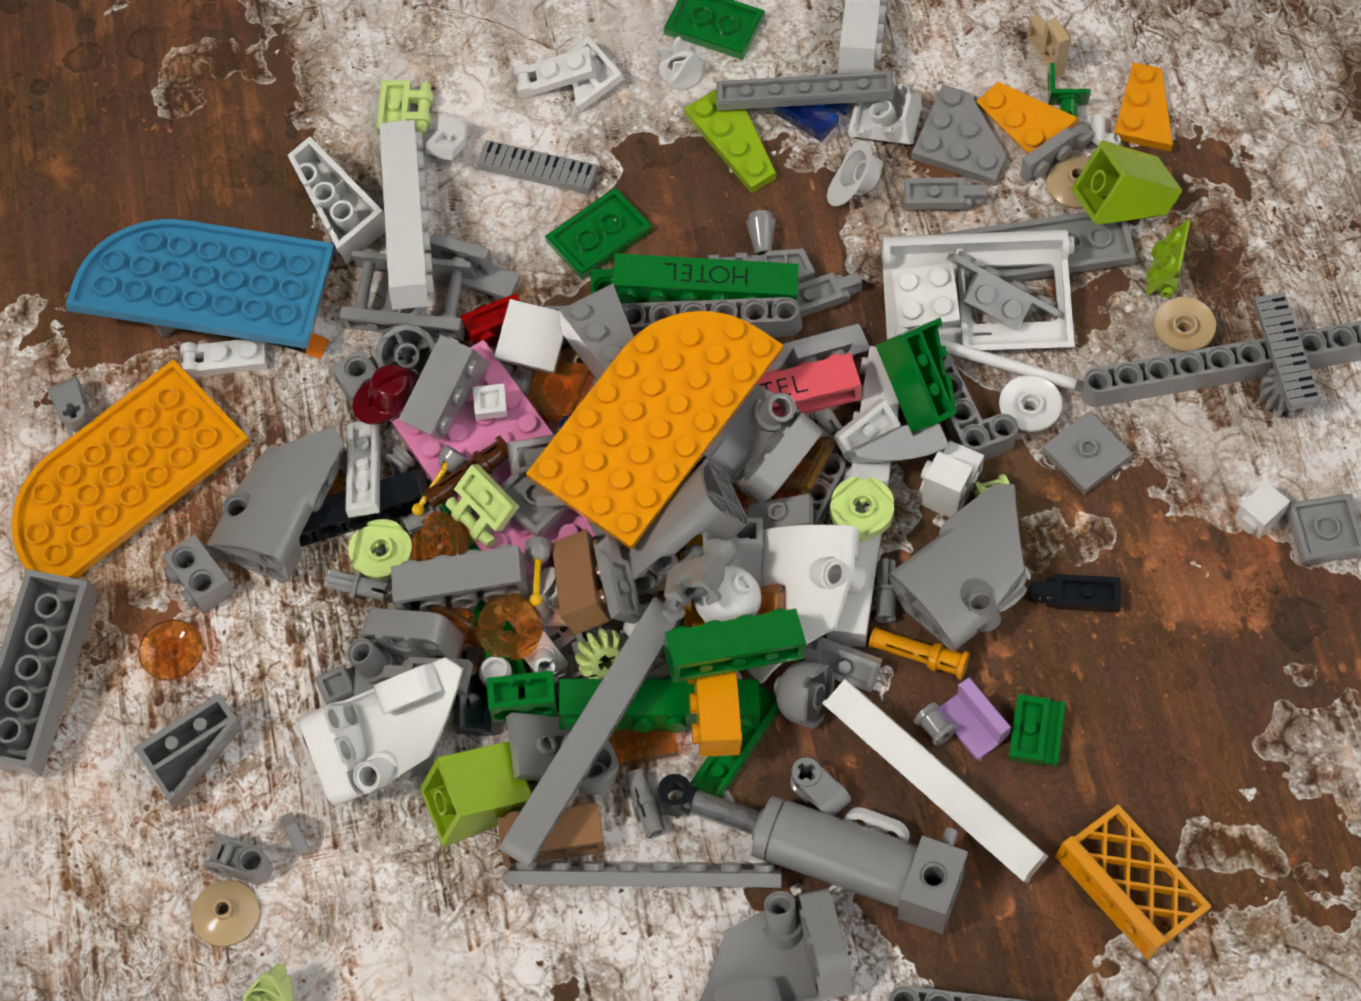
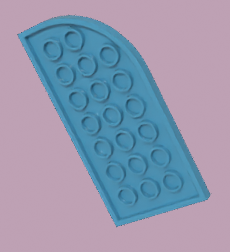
(206, 280)

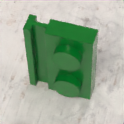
(1036, 730)

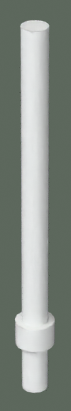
(1003, 363)

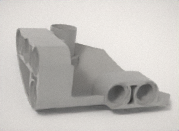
(699, 505)
(966, 570)

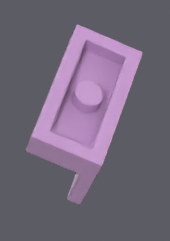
(978, 722)

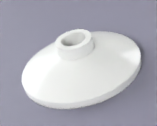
(1034, 392)

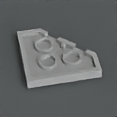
(959, 138)

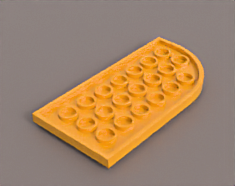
(653, 419)
(120, 473)

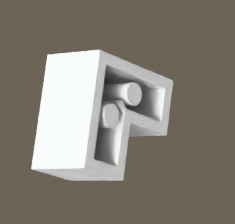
(950, 478)

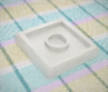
(530, 337)

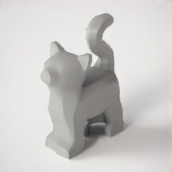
(697, 574)

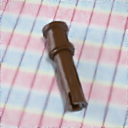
(487, 459)

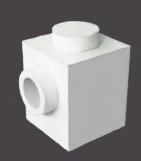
(1261, 509)

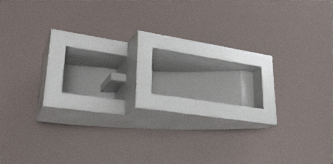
(899, 445)

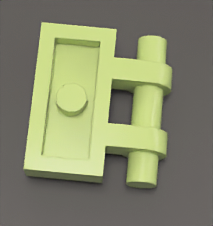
(396, 101)
(487, 499)

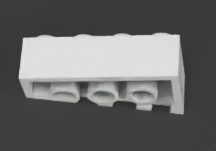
(861, 35)
(343, 206)

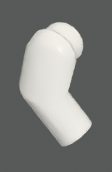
(1098, 124)

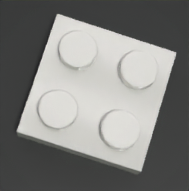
(926, 295)

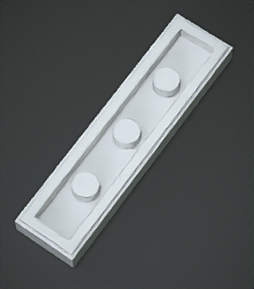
(363, 469)

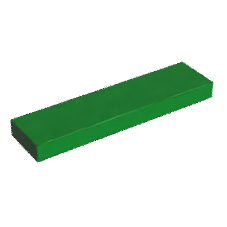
(720, 771)

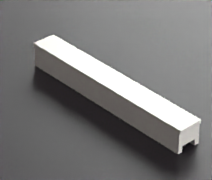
(936, 781)

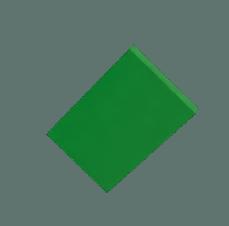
(715, 24)
(598, 232)

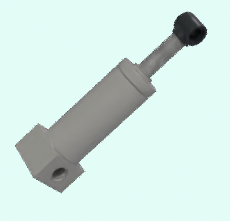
(839, 851)

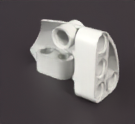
(817, 572)
(380, 730)

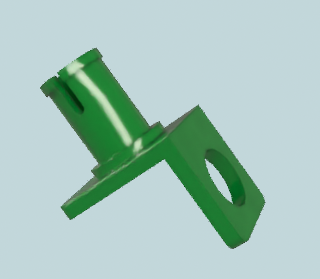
(1066, 98)

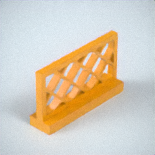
(1108, 892)

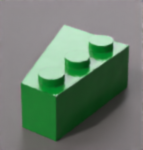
(918, 375)

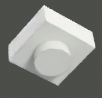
(490, 401)

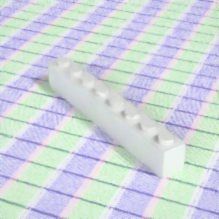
(404, 215)

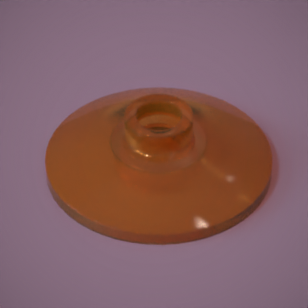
(462, 620)
(169, 637)

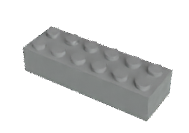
(39, 665)

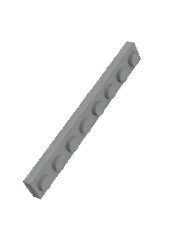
(660, 874)

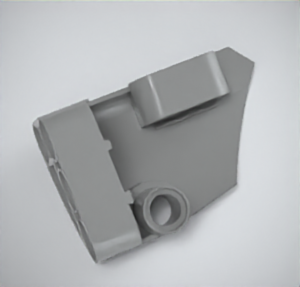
(761, 447)
(276, 505)
(391, 638)
(783, 953)

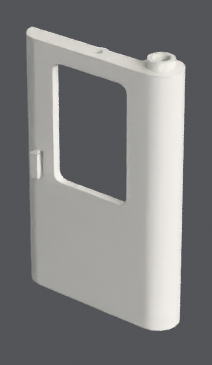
(991, 250)

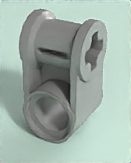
(71, 404)
(820, 792)
(233, 857)

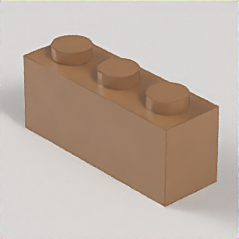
(579, 582)
(575, 834)

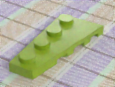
(733, 139)

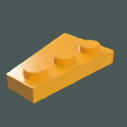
(1144, 109)
(1024, 117)

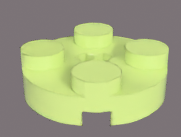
(863, 491)
(370, 538)

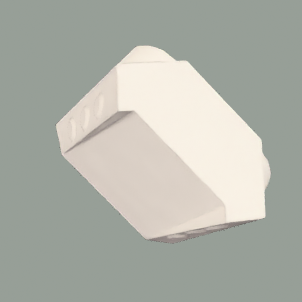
(888, 119)

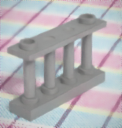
(365, 319)

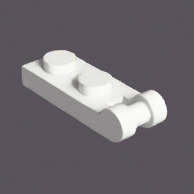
(555, 72)
(223, 357)

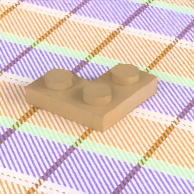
(1050, 41)

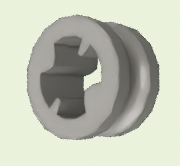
(399, 460)

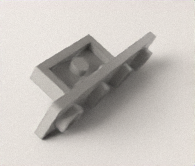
(488, 278)
(998, 298)
(821, 346)

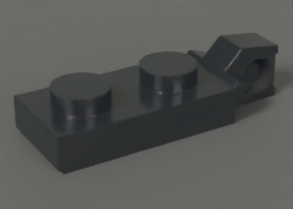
(1078, 592)
(472, 709)

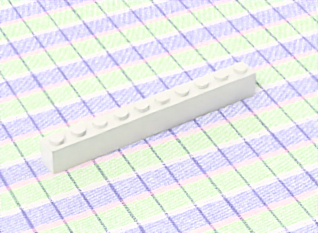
(856, 612)

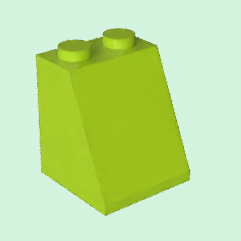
(1124, 185)
(472, 790)

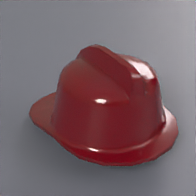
(384, 394)

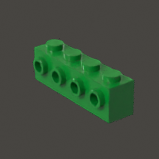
(734, 644)

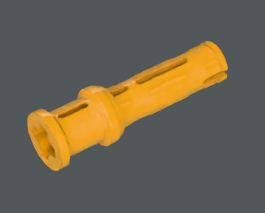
(934, 656)

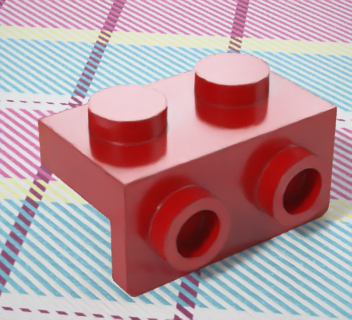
(487, 321)

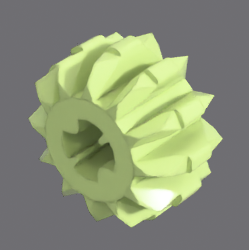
(590, 660)

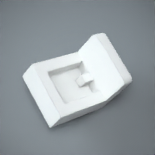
(449, 137)

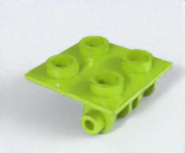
(1167, 262)

